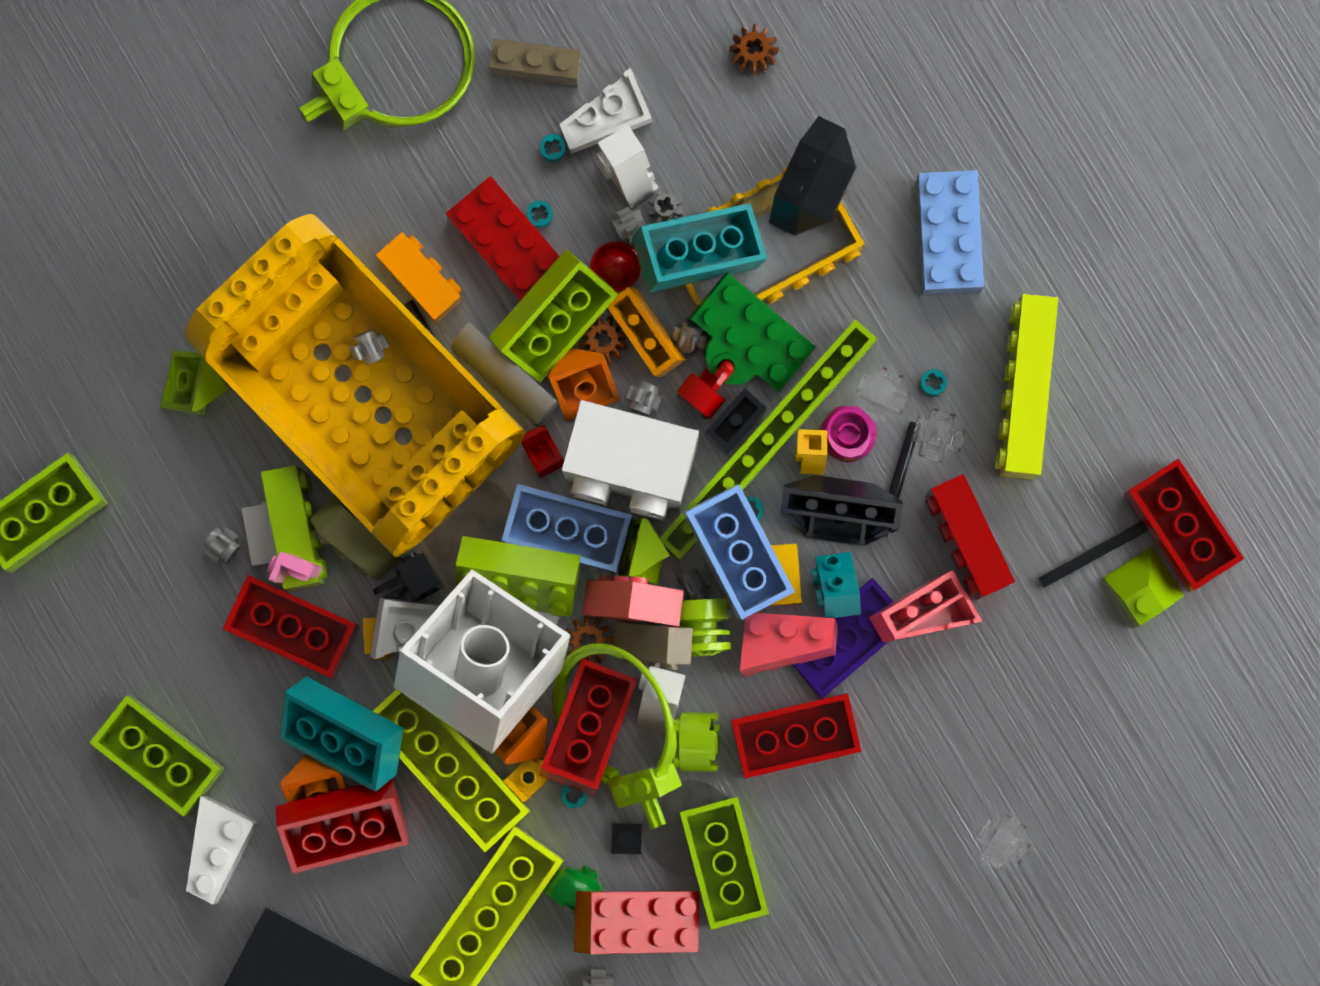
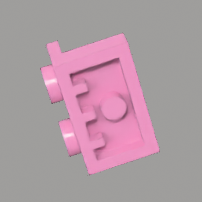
(293, 566)

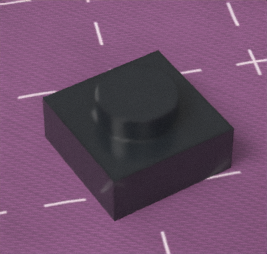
(626, 838)

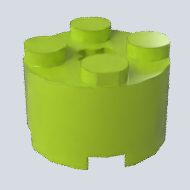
(697, 741)

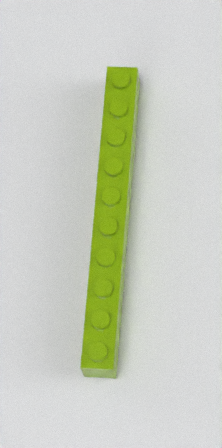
(777, 428)

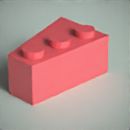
(632, 600)
(927, 609)
(784, 640)

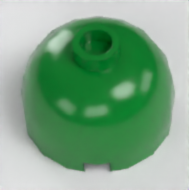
(570, 879)

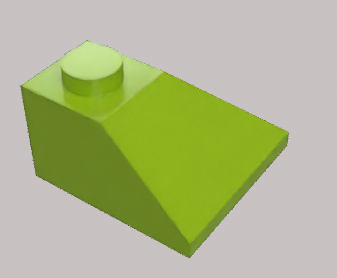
(1143, 587)

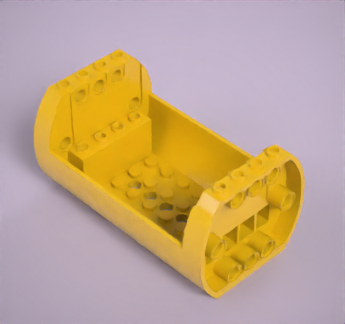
(315, 292)

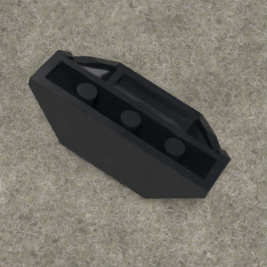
(814, 179)
(840, 509)

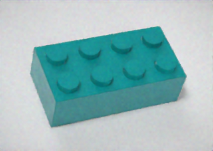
(699, 247)
(341, 733)

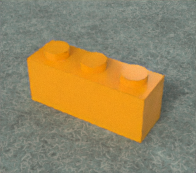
(420, 276)
(646, 332)

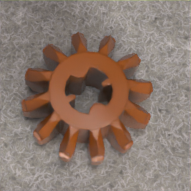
(758, 59)
(613, 337)
(590, 630)

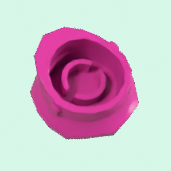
(849, 433)

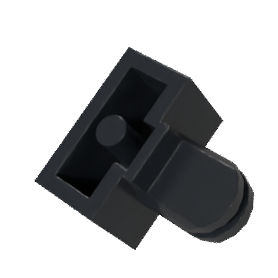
(416, 576)

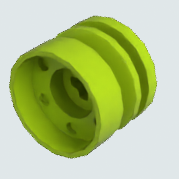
(702, 617)

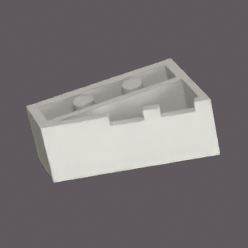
(626, 163)
(650, 711)
(217, 848)

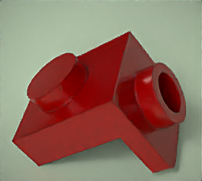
(542, 451)

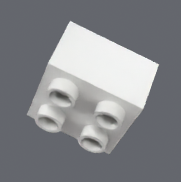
(630, 459)
(481, 661)

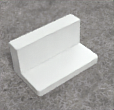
(259, 534)

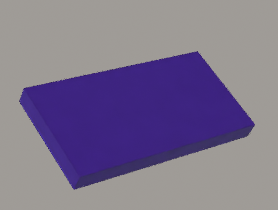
(855, 644)

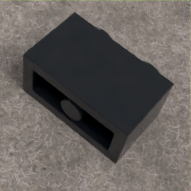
(735, 421)

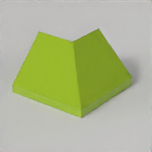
(191, 384)
(643, 552)

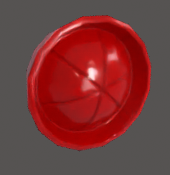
(616, 264)

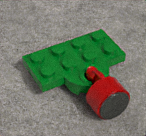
(742, 342)

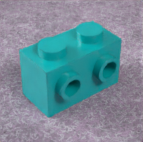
(837, 585)

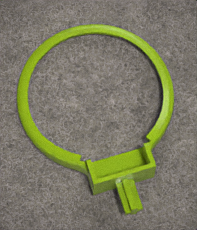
(344, 100)
(642, 785)

